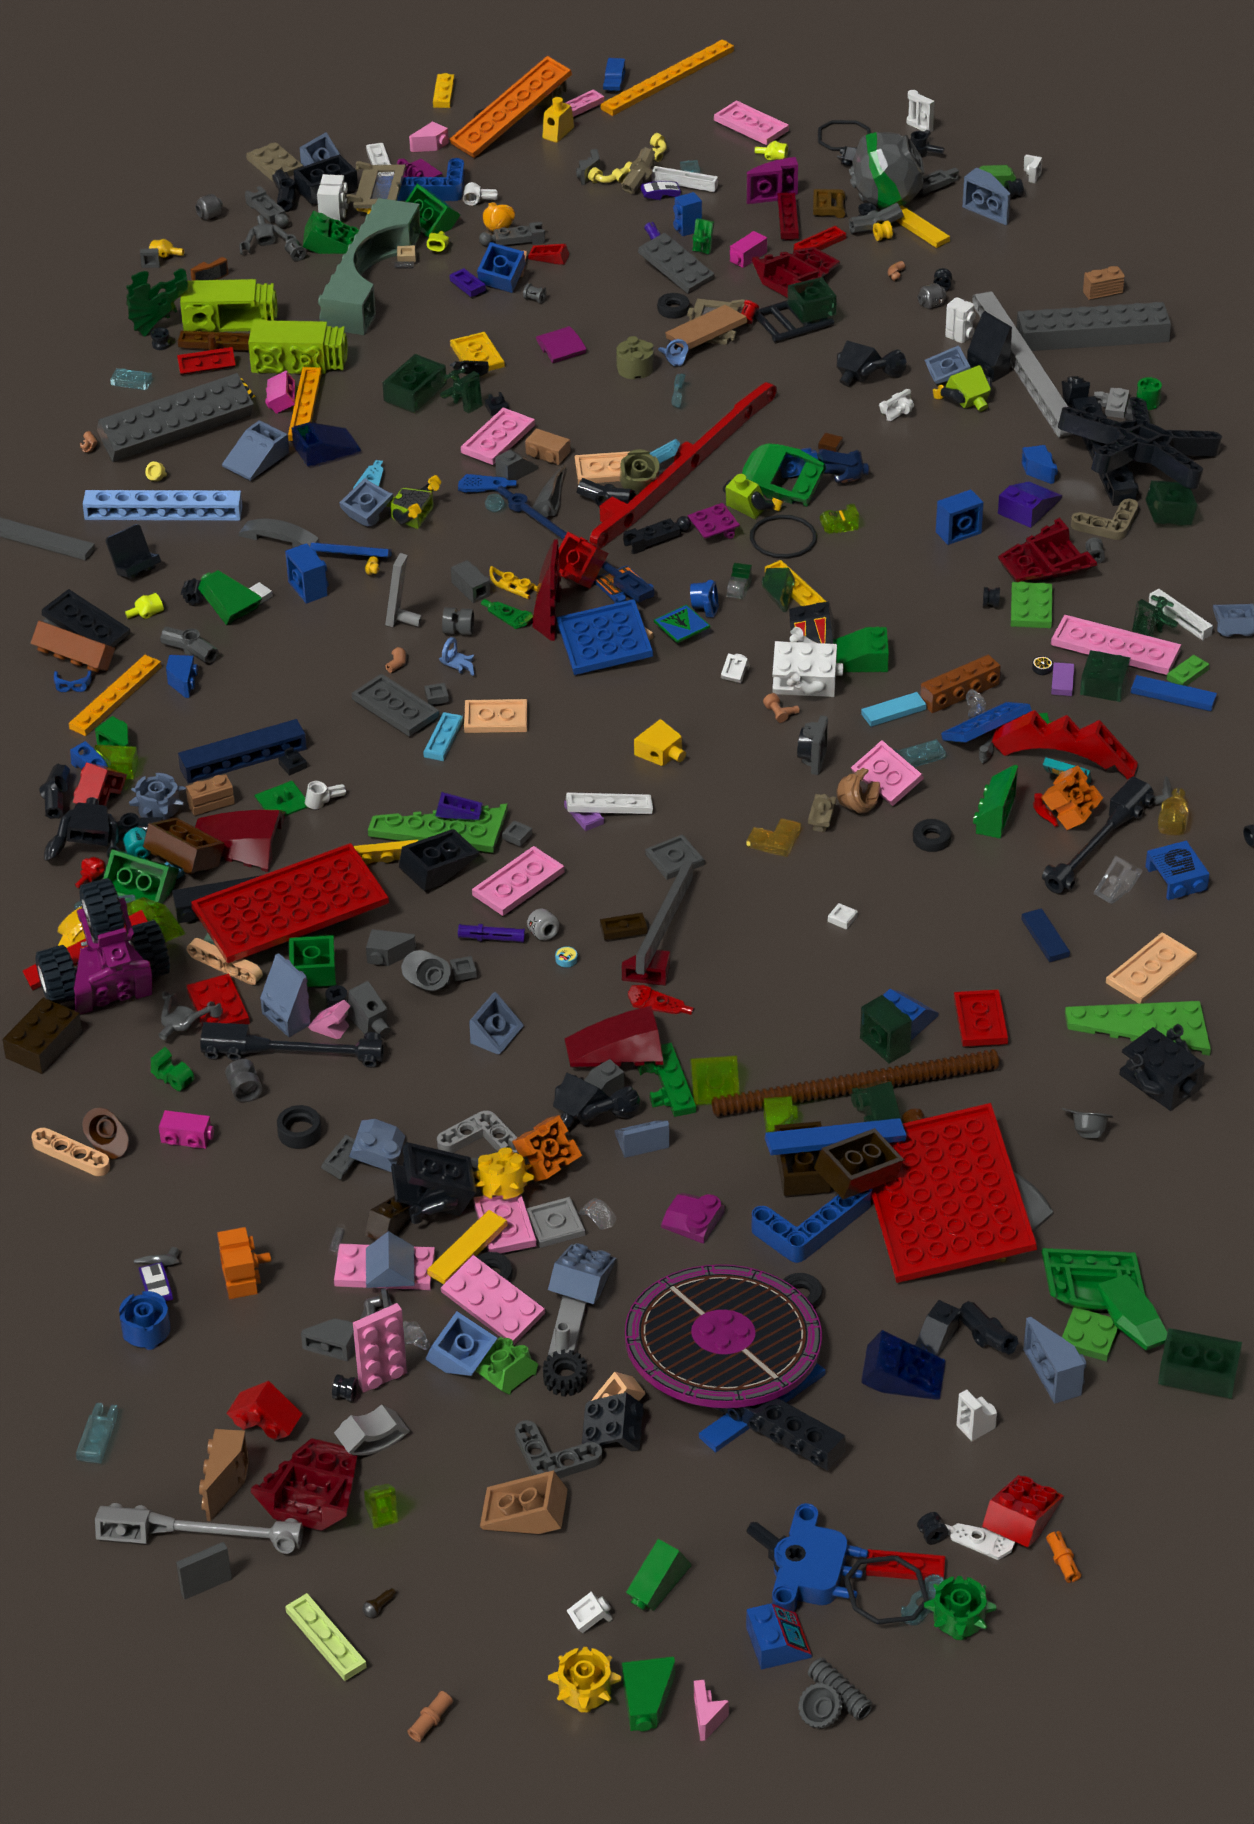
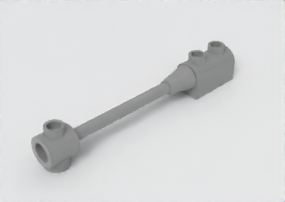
(137, 1523)

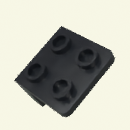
(131, 552)
(614, 1420)

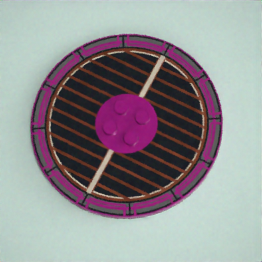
(723, 1336)

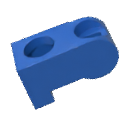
(90, 755)

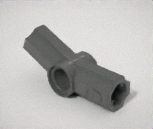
(865, 223)
(190, 642)

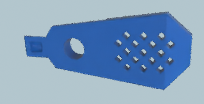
(480, 483)

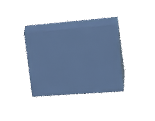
(317, 150)
(494, 1025)
(643, 1138)
(389, 1262)

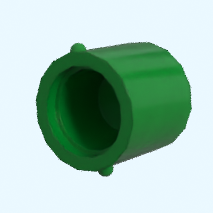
(1150, 391)

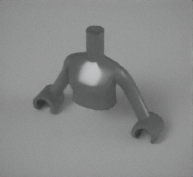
(264, 234)
(183, 1016)

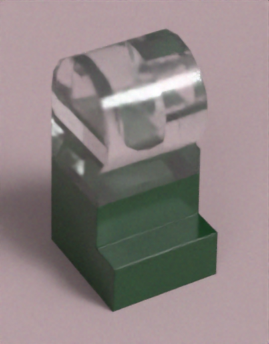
(739, 581)

